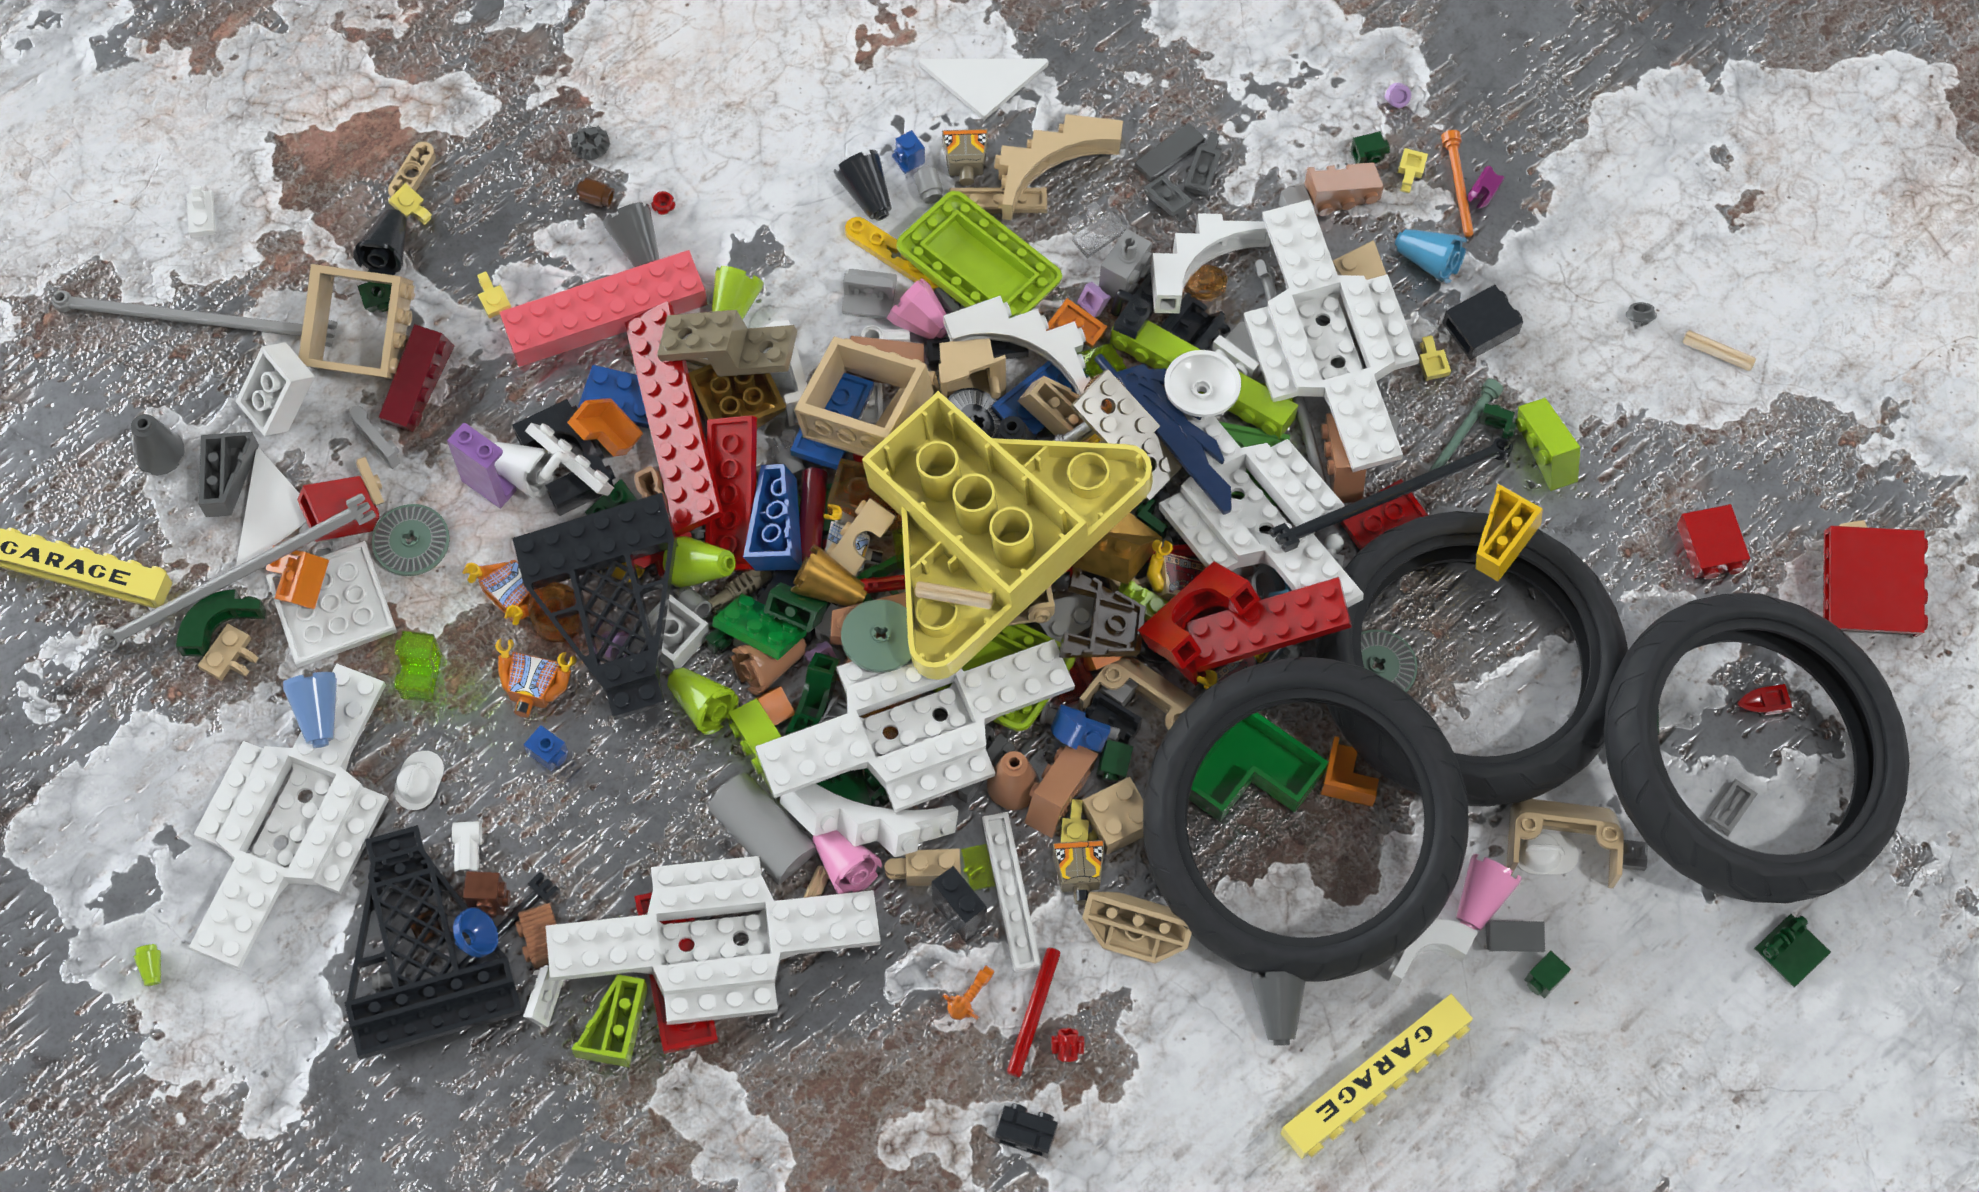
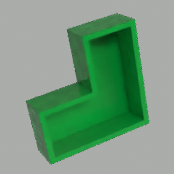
(1256, 754)

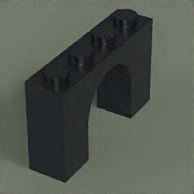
(568, 491)

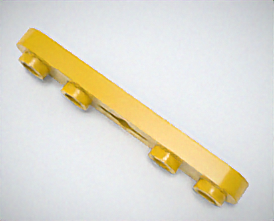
(877, 243)

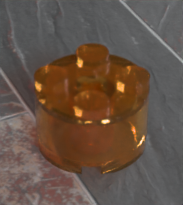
(556, 598)

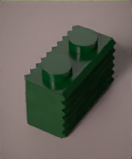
(794, 608)

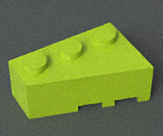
(1549, 443)
(753, 728)

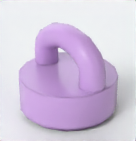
(1398, 95)

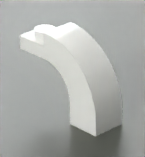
(1442, 936)

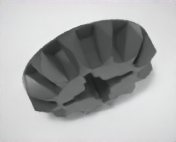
(586, 150)

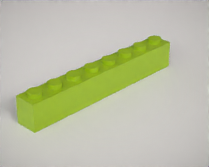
(1254, 405)

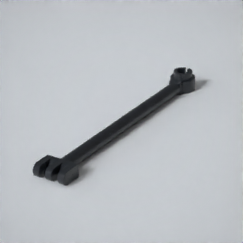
(538, 892)

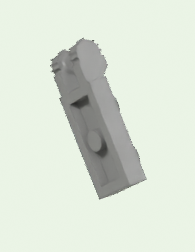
(374, 436)

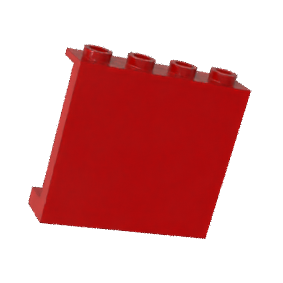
(1875, 579)

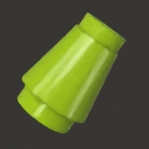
(149, 963)

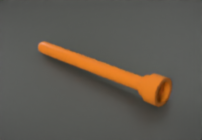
(1451, 141)

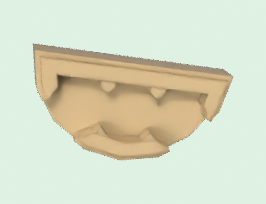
(371, 481)

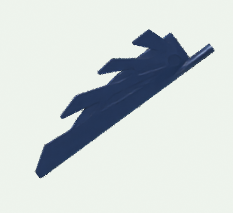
(1175, 431)

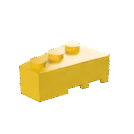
(1507, 531)

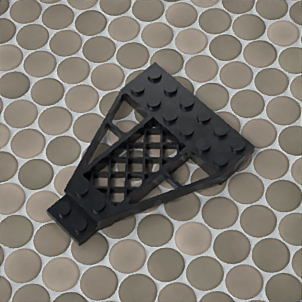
(600, 543)
(431, 1005)

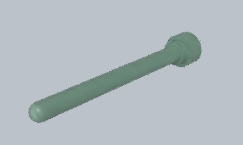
(1490, 390)

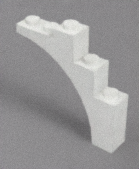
(1191, 251)
(992, 321)
(861, 824)

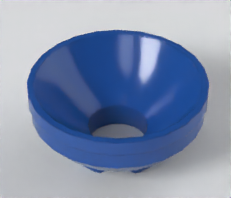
(480, 930)

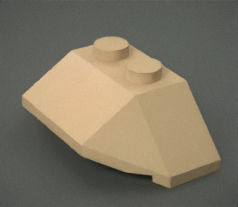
(1135, 926)

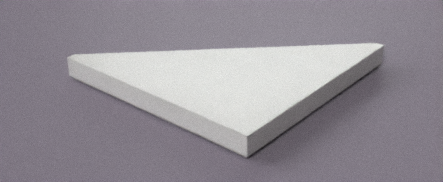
(983, 82)
(270, 511)

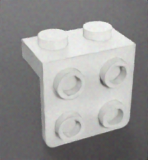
(1239, 350)

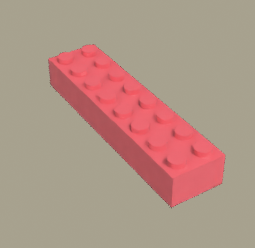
(601, 307)

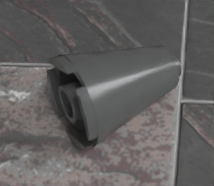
(634, 233)
(155, 445)
(1279, 1003)

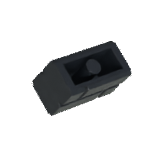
(1026, 1130)

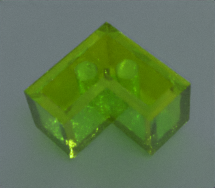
(420, 666)

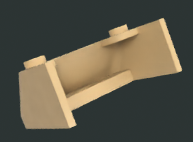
(1151, 687)
(1533, 815)

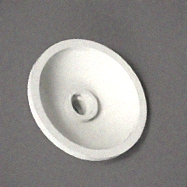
(1206, 373)

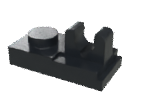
(1209, 331)

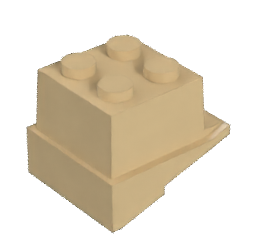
(971, 366)

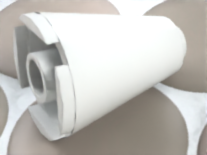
(522, 467)

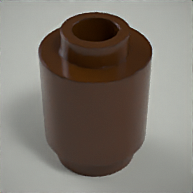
(595, 192)

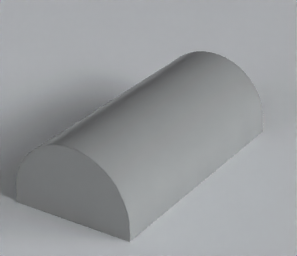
(761, 827)

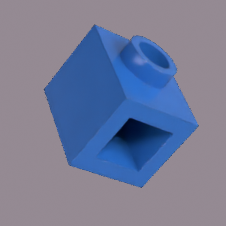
(546, 748)

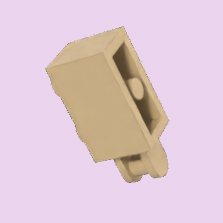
(922, 866)

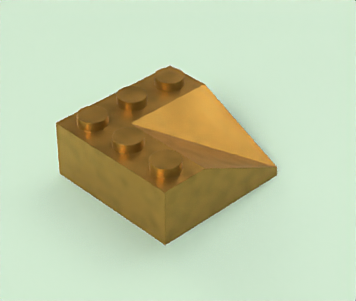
(736, 395)
(1120, 551)

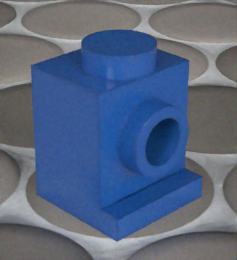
(909, 152)

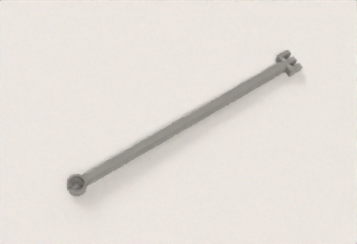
(1267, 276)
(229, 321)
(239, 572)

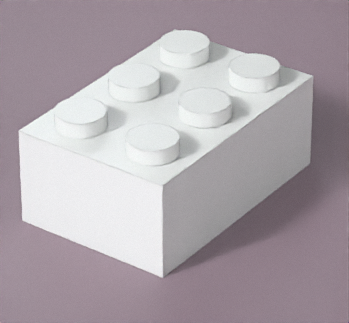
(275, 388)

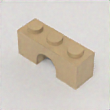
(870, 518)

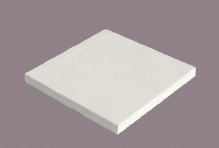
(347, 611)

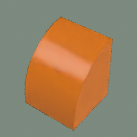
(776, 705)

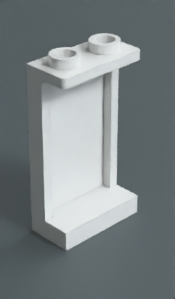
(797, 377)

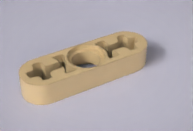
(412, 162)

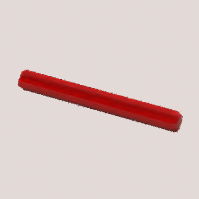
(1033, 1012)

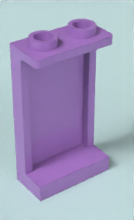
(475, 463)

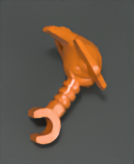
(960, 1006)

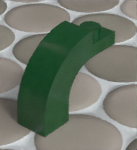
(210, 613)
(817, 692)

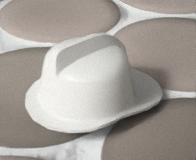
(418, 780)
(1548, 854)

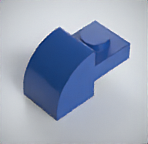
(1075, 729)

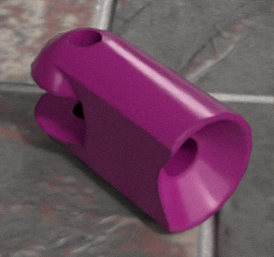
(1485, 187)

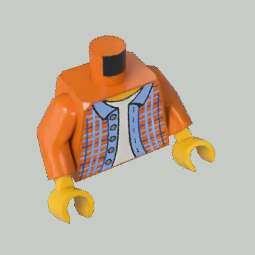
(503, 586)
(532, 679)

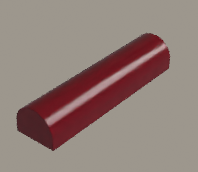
(812, 509)

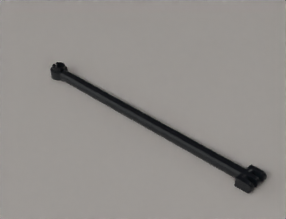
(1290, 536)

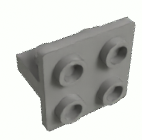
(868, 293)

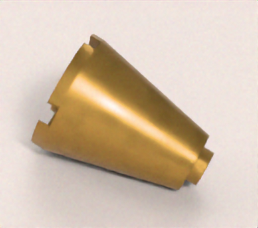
(828, 580)

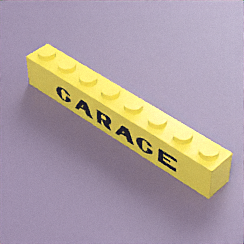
(83, 568)
(1376, 1076)

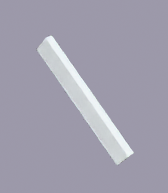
(1011, 892)

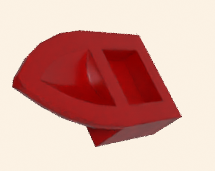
(1767, 700)

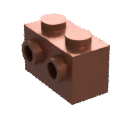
(486, 892)

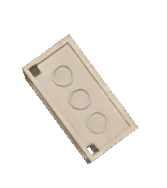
(317, 317)
(870, 362)

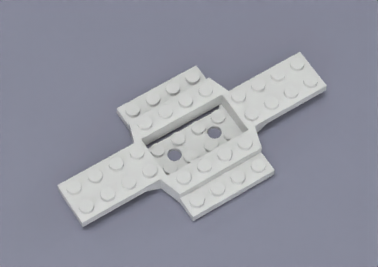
(1299, 352)
(1235, 537)
(927, 754)
(322, 834)
(716, 975)

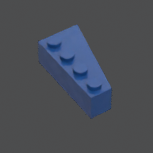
(774, 523)

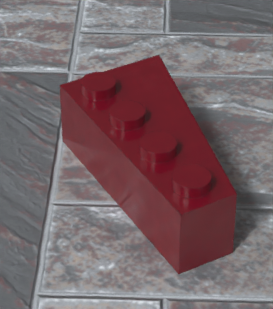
(416, 377)

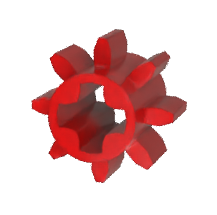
(1067, 1045)

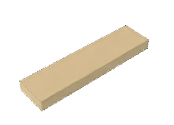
(1031, 201)

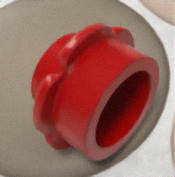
(663, 197)

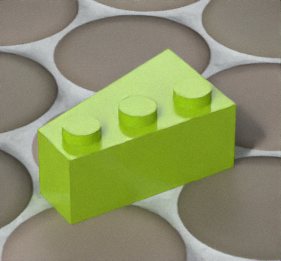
(615, 1025)

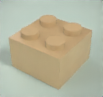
(1115, 815)

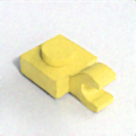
(1412, 166)
(409, 203)
(493, 298)
(1433, 362)
(1075, 828)

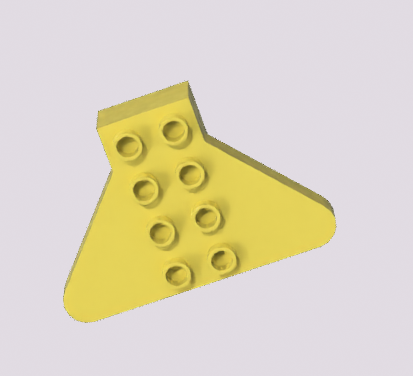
(992, 520)

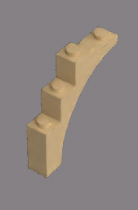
(1046, 149)

